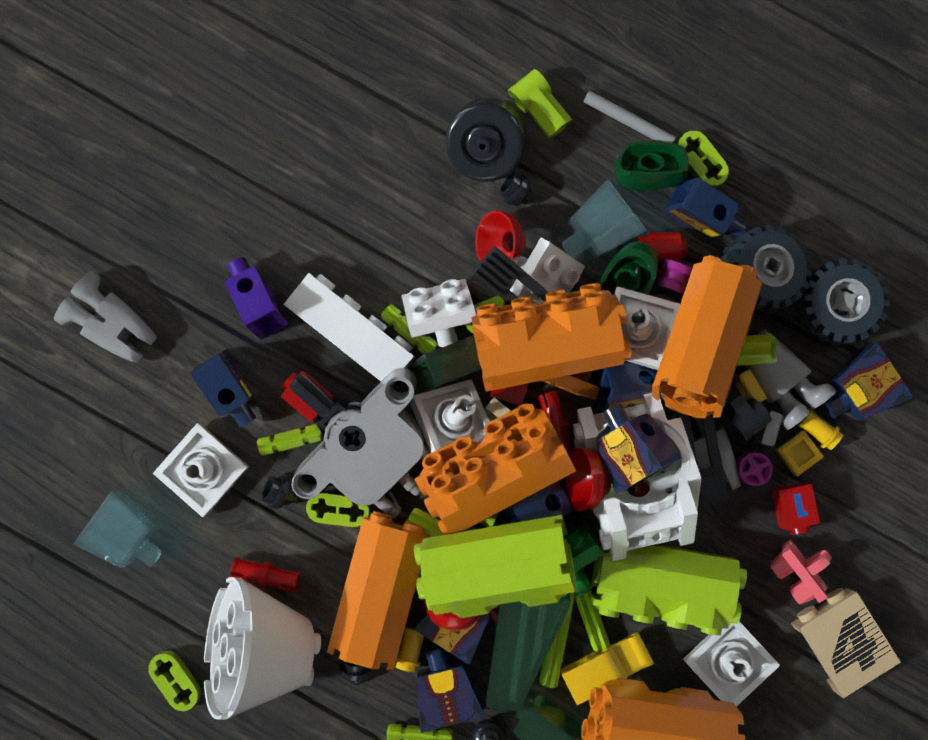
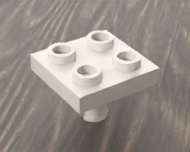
(549, 268)
(439, 310)
(647, 325)
(450, 414)
(201, 470)
(731, 663)

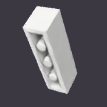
(347, 328)

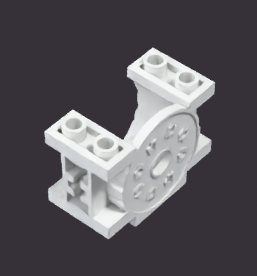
(658, 516)

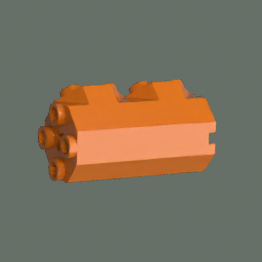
(707, 338)
(550, 339)
(479, 479)
(377, 592)
(632, 712)

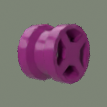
(674, 276)
(759, 466)

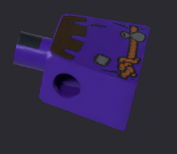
(254, 299)

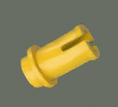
(821, 430)
(410, 650)

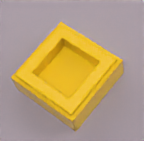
(748, 386)
(799, 453)

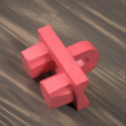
(811, 584)

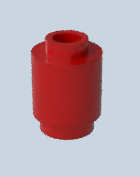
(667, 245)

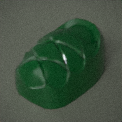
(651, 166)
(631, 269)

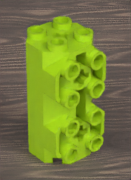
(496, 566)
(671, 585)

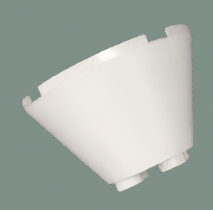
(255, 650)

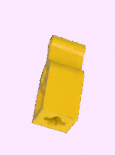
(606, 665)

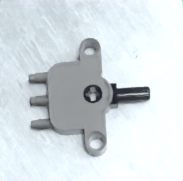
(368, 462)

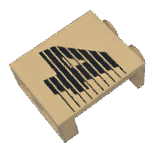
(846, 641)

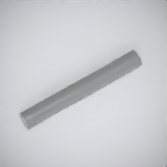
(628, 118)

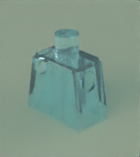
(602, 224)
(120, 532)

